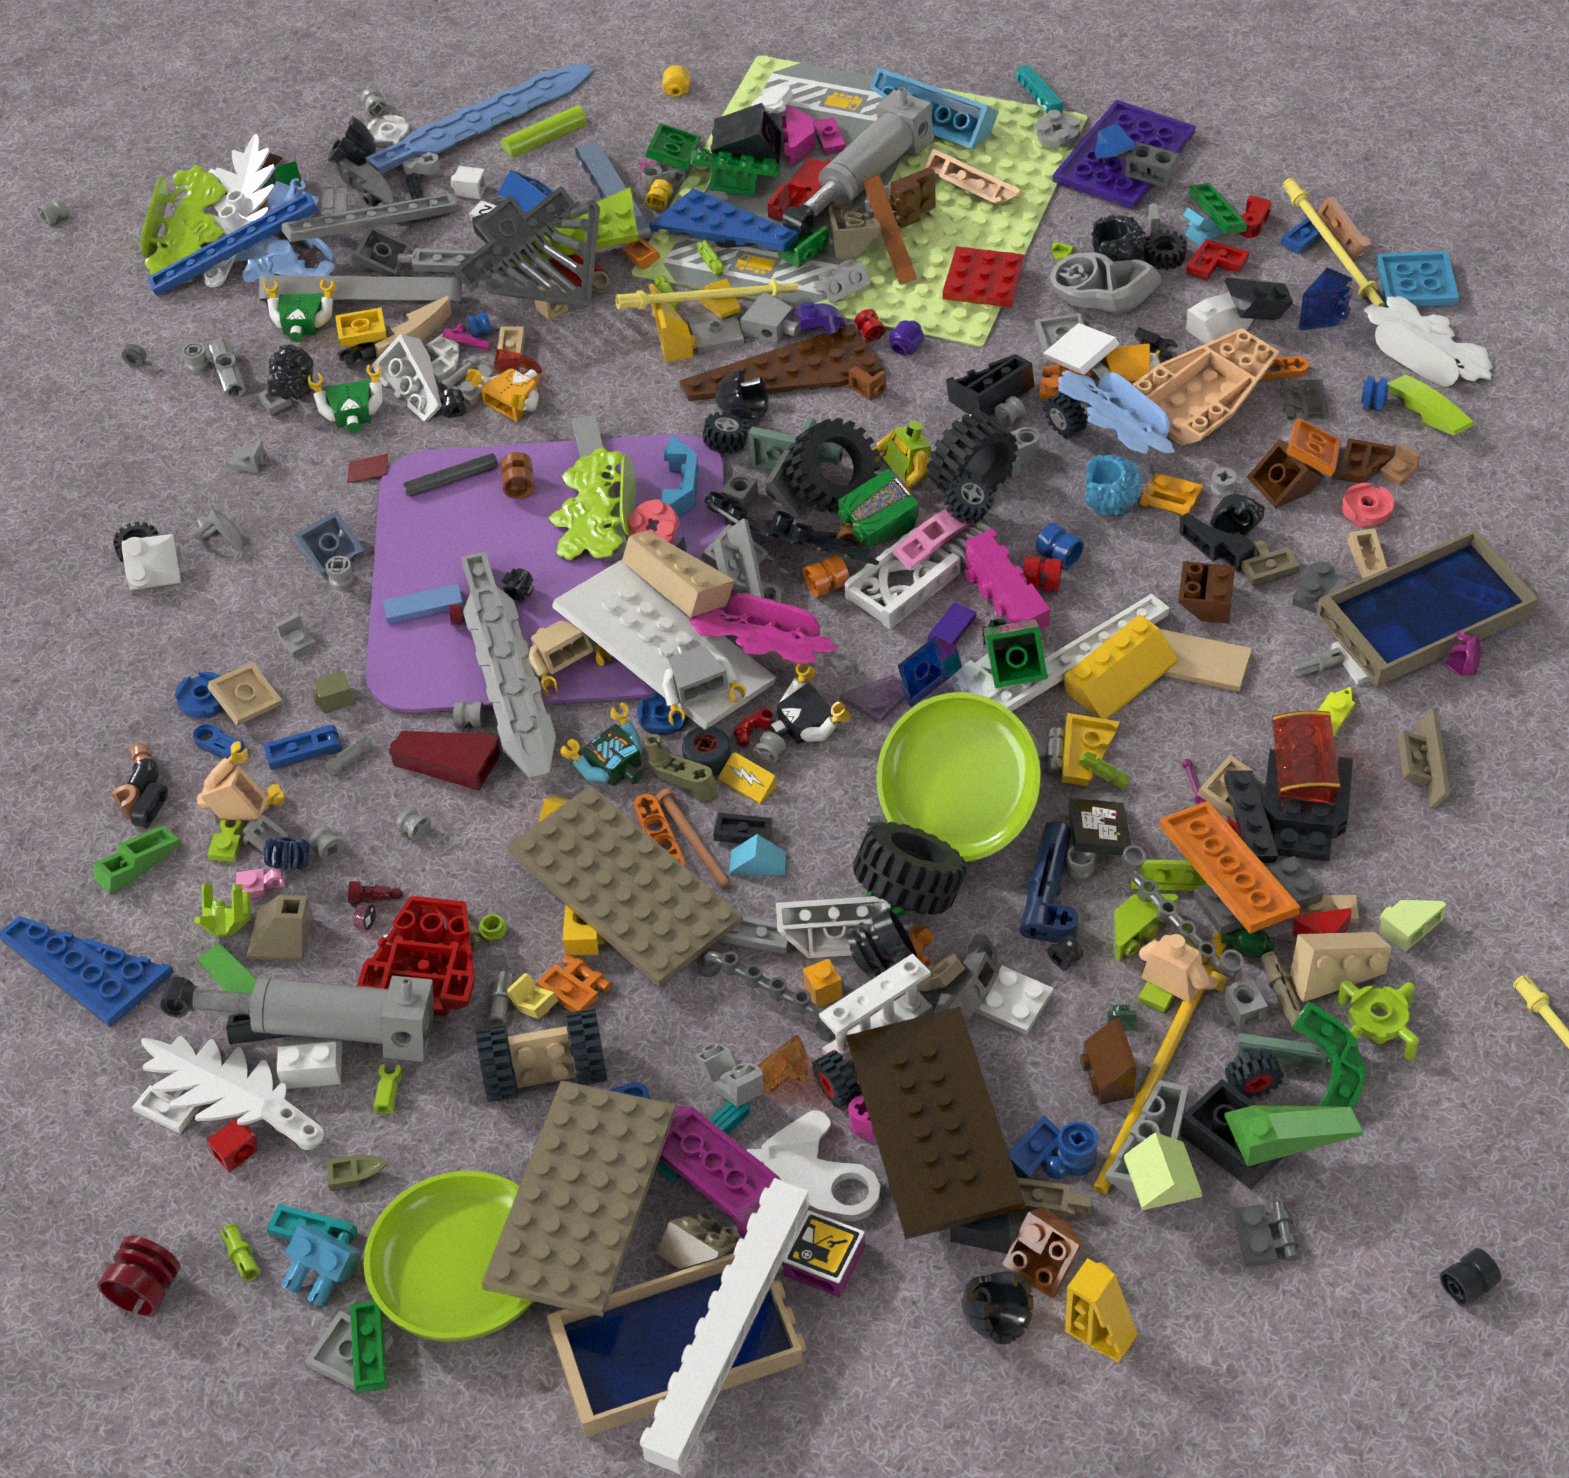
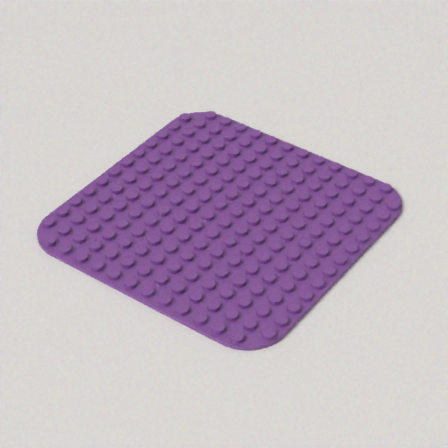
(420, 546)

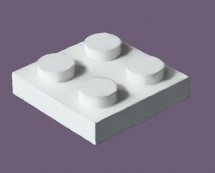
(1015, 1000)

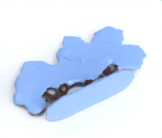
(278, 257)

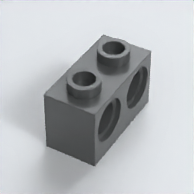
(1152, 164)

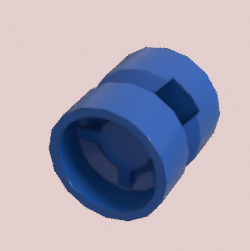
(1056, 544)
(1078, 1148)

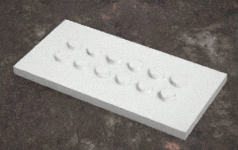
(644, 630)

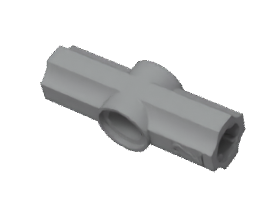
(227, 368)

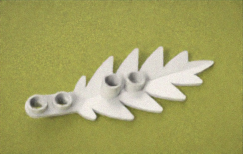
(241, 201)
(228, 1088)

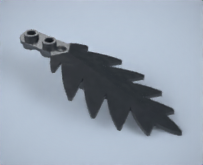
(784, 529)

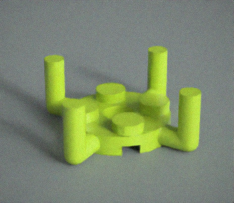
(1378, 1028)

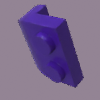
(821, 314)

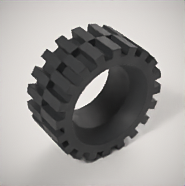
(973, 447)
(805, 467)

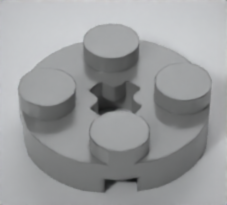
(1067, 129)

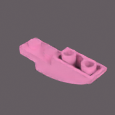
(929, 538)

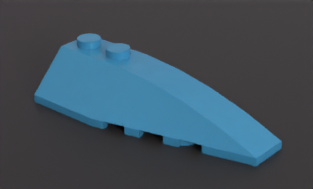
(952, 115)

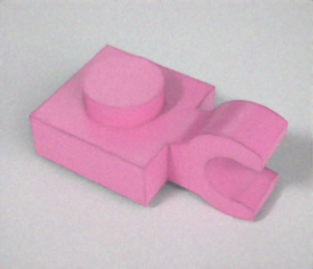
(258, 881)

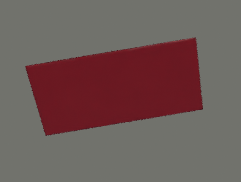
(367, 468)

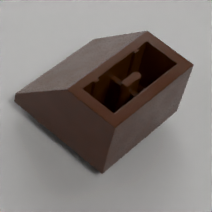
(1207, 590)

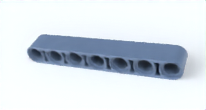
(606, 179)

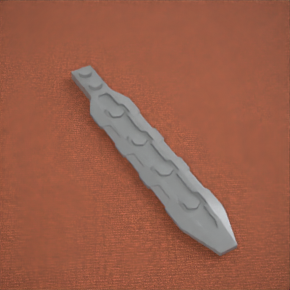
(510, 679)

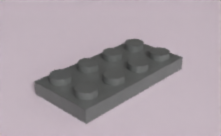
(1287, 872)

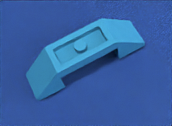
(685, 460)

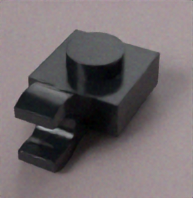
(1155, 341)

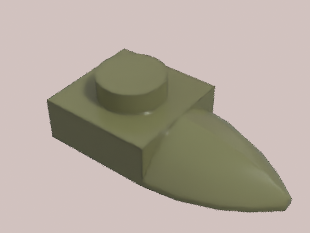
(350, 1170)

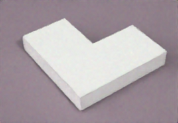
(156, 1107)

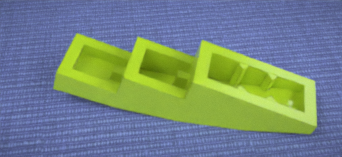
(1433, 406)

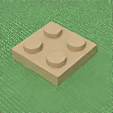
(244, 693)

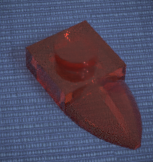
(512, 360)

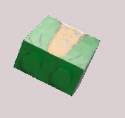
(879, 510)
(1015, 653)

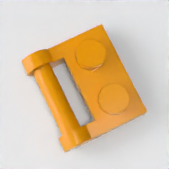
(1172, 490)

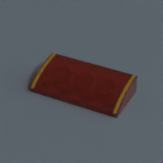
(1306, 756)

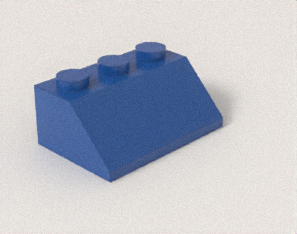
(524, 189)

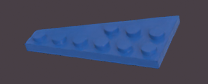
(717, 220)

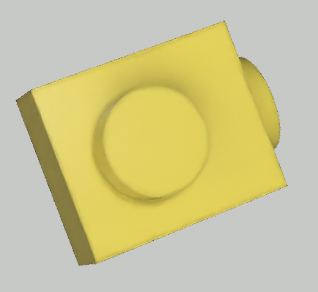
(530, 998)

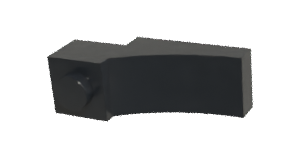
(1216, 543)

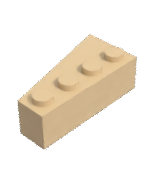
(677, 575)

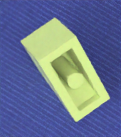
(1410, 921)

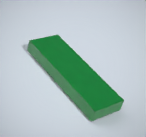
(368, 1347)

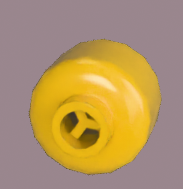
(676, 81)

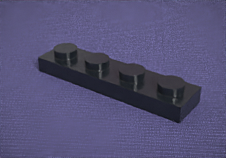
(1250, 814)

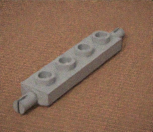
(436, 259)

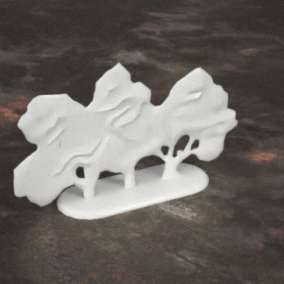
(1426, 343)

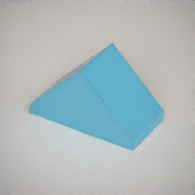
(757, 857)

